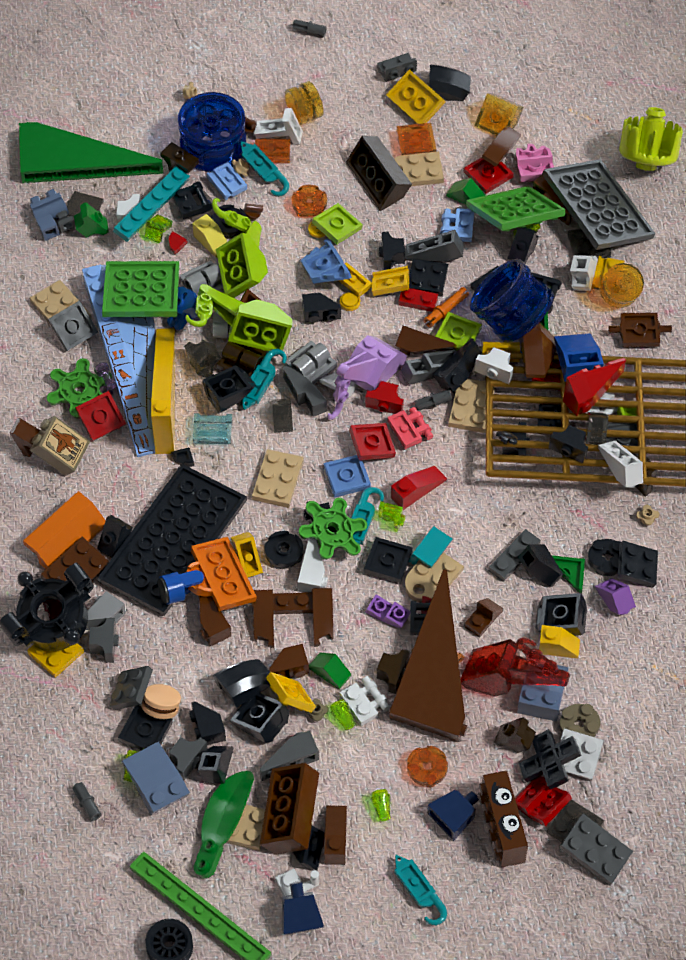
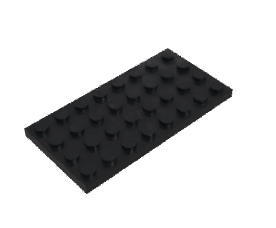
(183, 515)

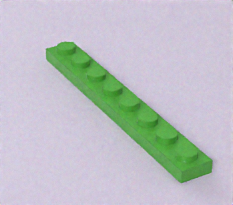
(198, 909)

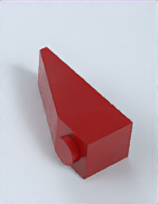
(416, 485)

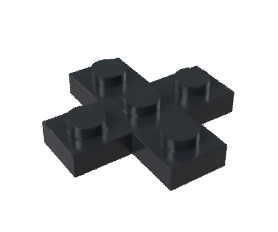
(550, 759)

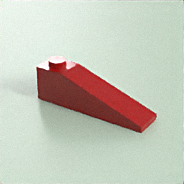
(587, 387)

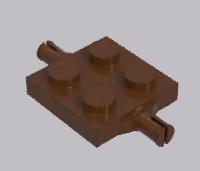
(640, 329)

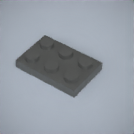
(596, 849)

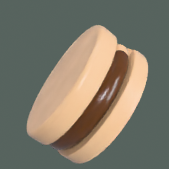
(161, 701)

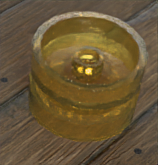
(304, 102)
(618, 276)

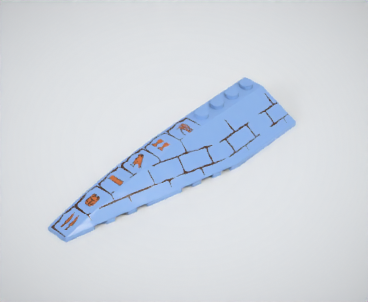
(130, 354)

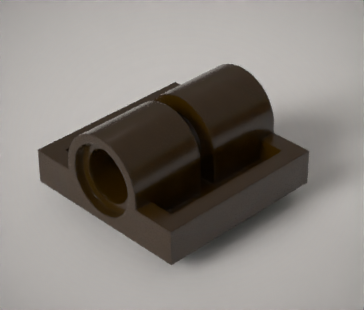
(241, 356)

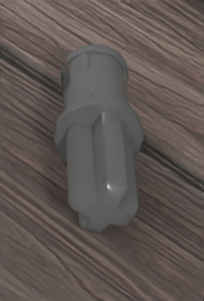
(309, 27)
(433, 400)
(87, 801)

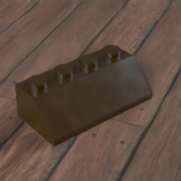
(378, 172)

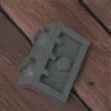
(396, 66)

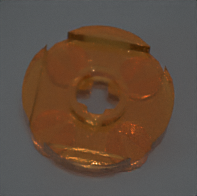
(306, 209)
(427, 755)

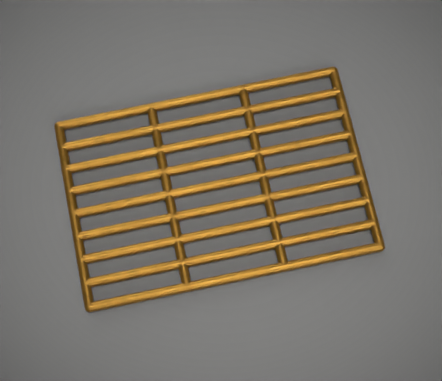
(565, 416)

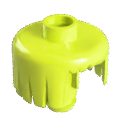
(649, 141)

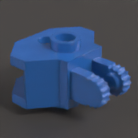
(186, 306)

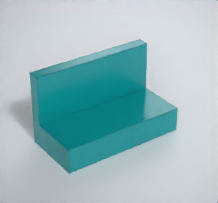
(431, 547)

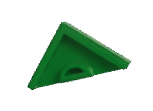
(572, 569)

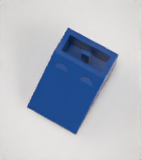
(577, 353)

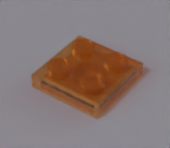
(416, 139)

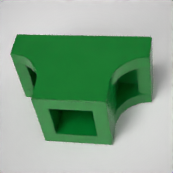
(90, 221)

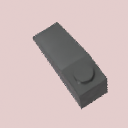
(436, 248)
(298, 749)

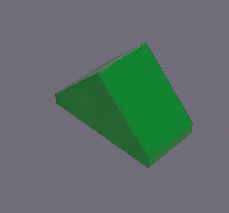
(464, 190)
(331, 669)

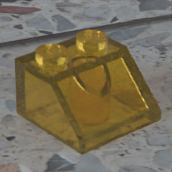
(498, 113)

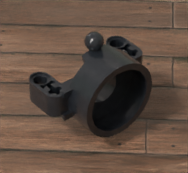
(57, 633)

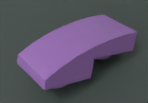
(389, 613)

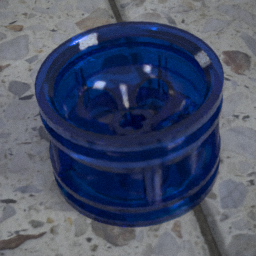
(212, 115)
(511, 300)

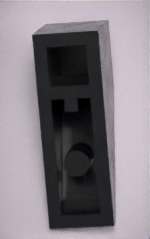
(458, 367)

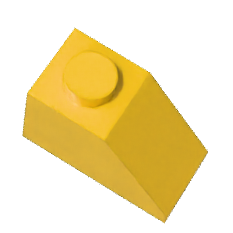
(247, 553)
(558, 642)

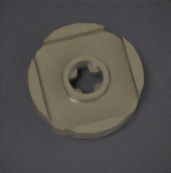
(580, 712)

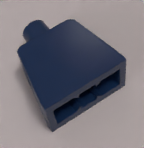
(453, 812)
(300, 911)

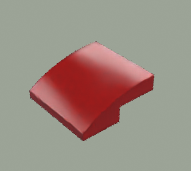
(540, 802)

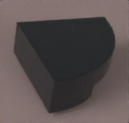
(183, 456)

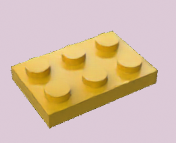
(415, 98)

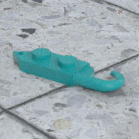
(264, 167)
(262, 377)
(366, 511)
(419, 888)

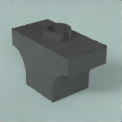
(104, 639)
(187, 755)

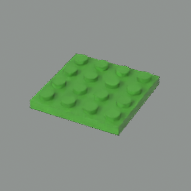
(515, 208)
(141, 289)

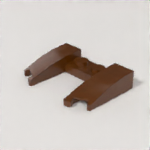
(316, 602)

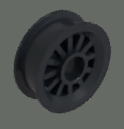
(159, 929)

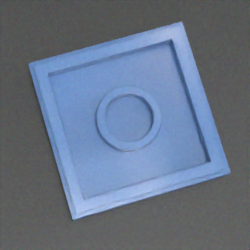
(347, 476)

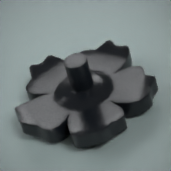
(507, 437)

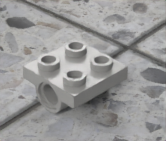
(204, 274)
(312, 361)

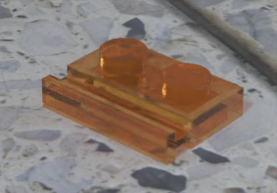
(275, 149)

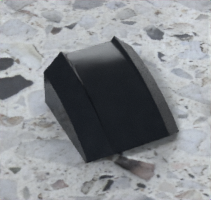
(449, 83)
(228, 387)
(563, 611)
(243, 680)
(261, 717)

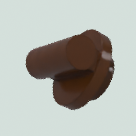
(250, 125)
(252, 210)

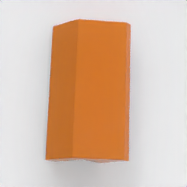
(64, 528)

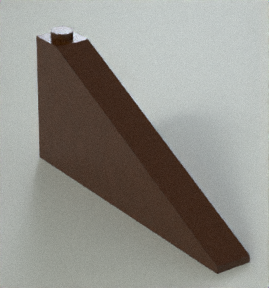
(431, 683)

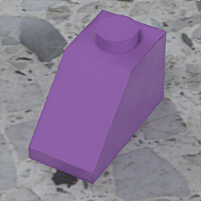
(616, 596)

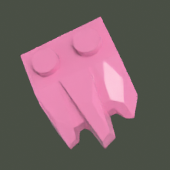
(533, 162)

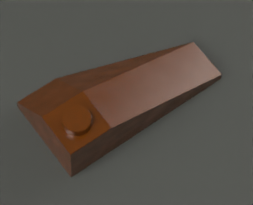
(537, 351)

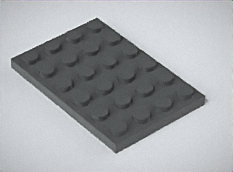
(598, 204)

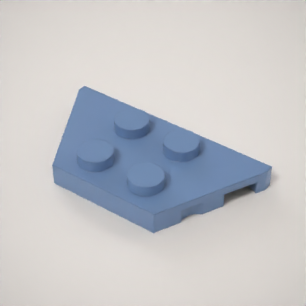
(325, 264)

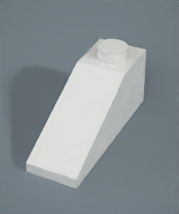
(623, 464)
(312, 569)

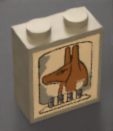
(59, 445)

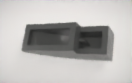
(422, 369)
(304, 391)

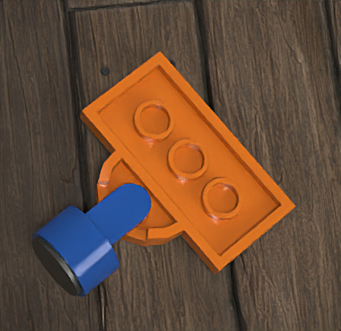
(213, 574)

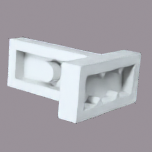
(285, 126)

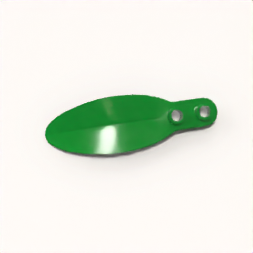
(221, 820)

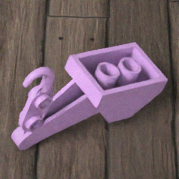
(367, 366)

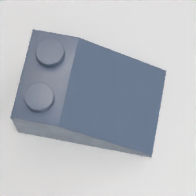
(541, 700)
(155, 778)

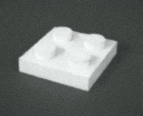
(590, 750)

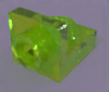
(156, 227)
(392, 513)

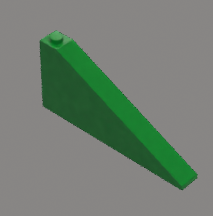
(61, 155)

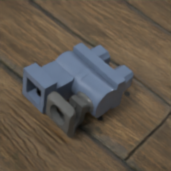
(48, 209)

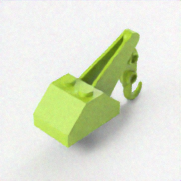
(240, 259)
(251, 323)

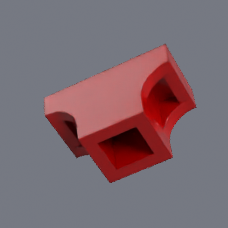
(385, 398)

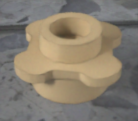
(189, 91)
(241, 167)
(647, 520)

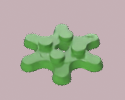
(70, 381)
(338, 519)

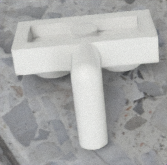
(291, 876)

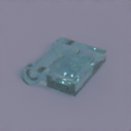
(212, 432)

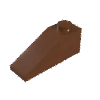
(419, 342)
(212, 621)
(335, 835)

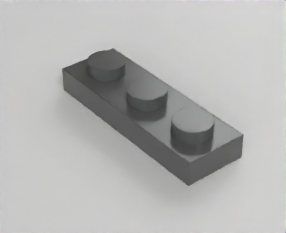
(509, 560)

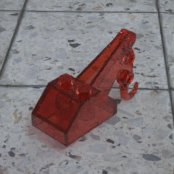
(499, 665)

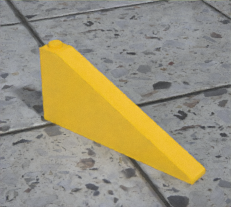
(164, 392)

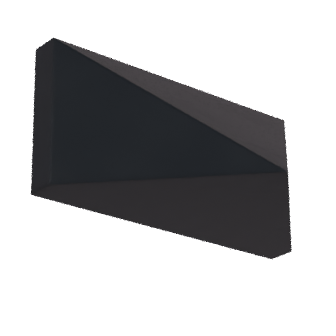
(311, 856)

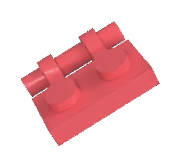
(405, 430)

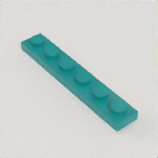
(151, 204)

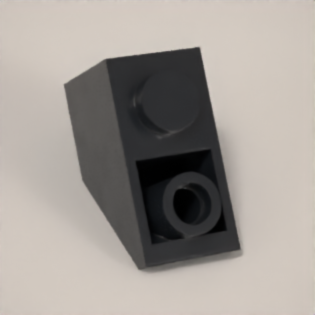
(319, 308)
(540, 564)
(208, 724)
(215, 764)

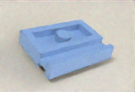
(227, 181)

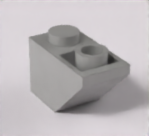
(105, 607)

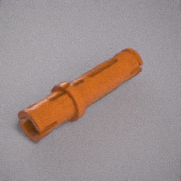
(441, 311)

